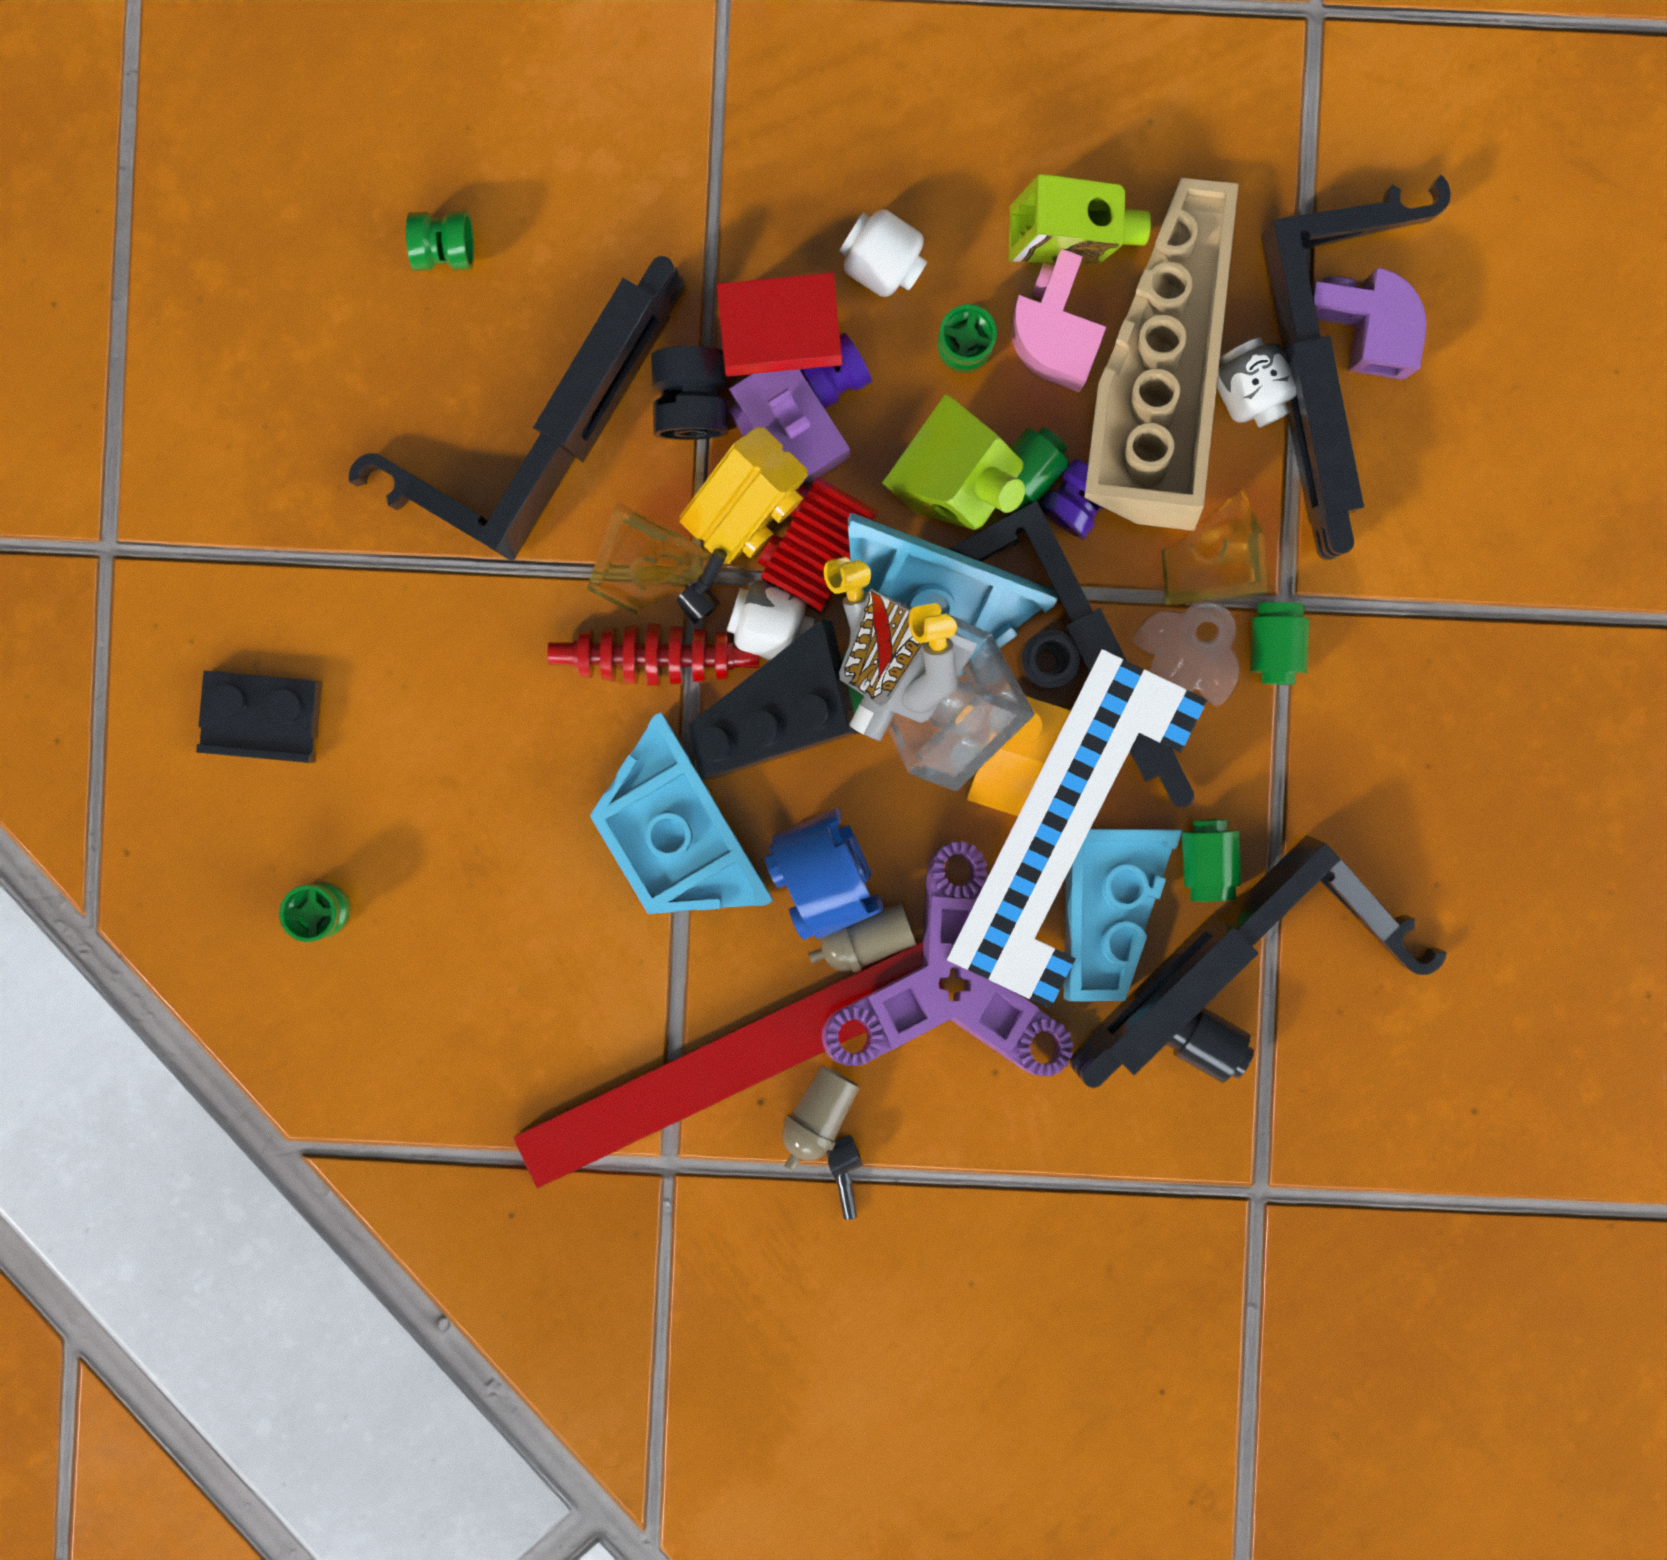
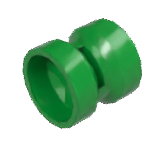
(440, 240)
(969, 327)
(302, 913)

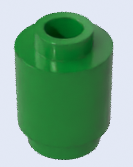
(1042, 462)
(1279, 642)
(1211, 861)

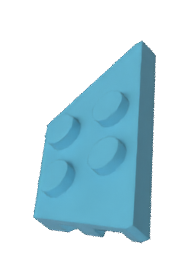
(929, 574)
(673, 832)

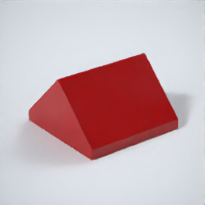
(779, 324)

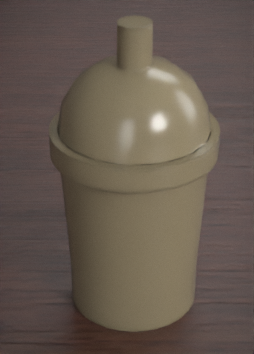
(867, 940)
(818, 1116)

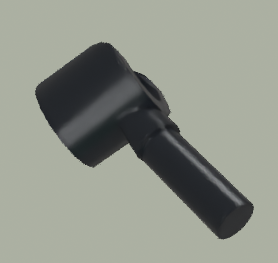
(697, 598)
(841, 1160)

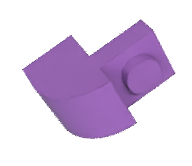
(1385, 318)

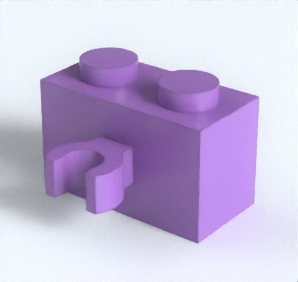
(793, 416)

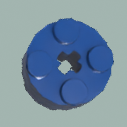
(823, 874)

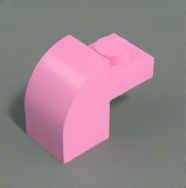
(1051, 340)

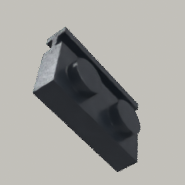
(259, 716)

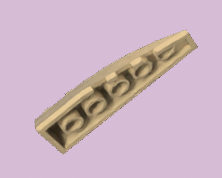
(1164, 368)

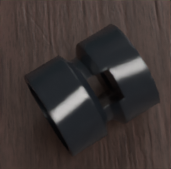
(689, 393)

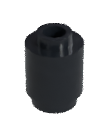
(1065, 654)
(1213, 1046)

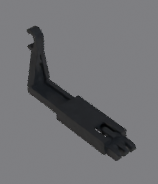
(1318, 410)
(567, 423)
(1087, 628)
(1224, 949)

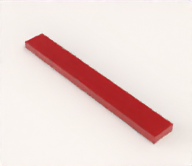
(701, 1075)

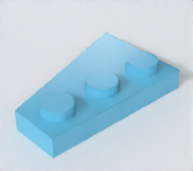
(1109, 907)

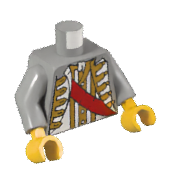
(896, 653)

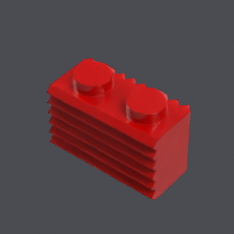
(812, 540)

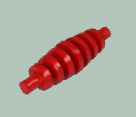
(653, 655)

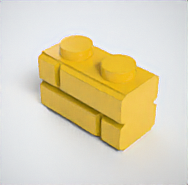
(744, 495)

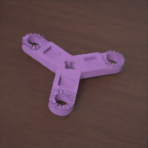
(918, 1005)

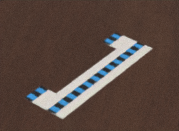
(1056, 818)

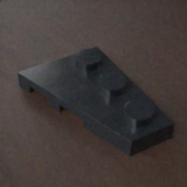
(778, 709)

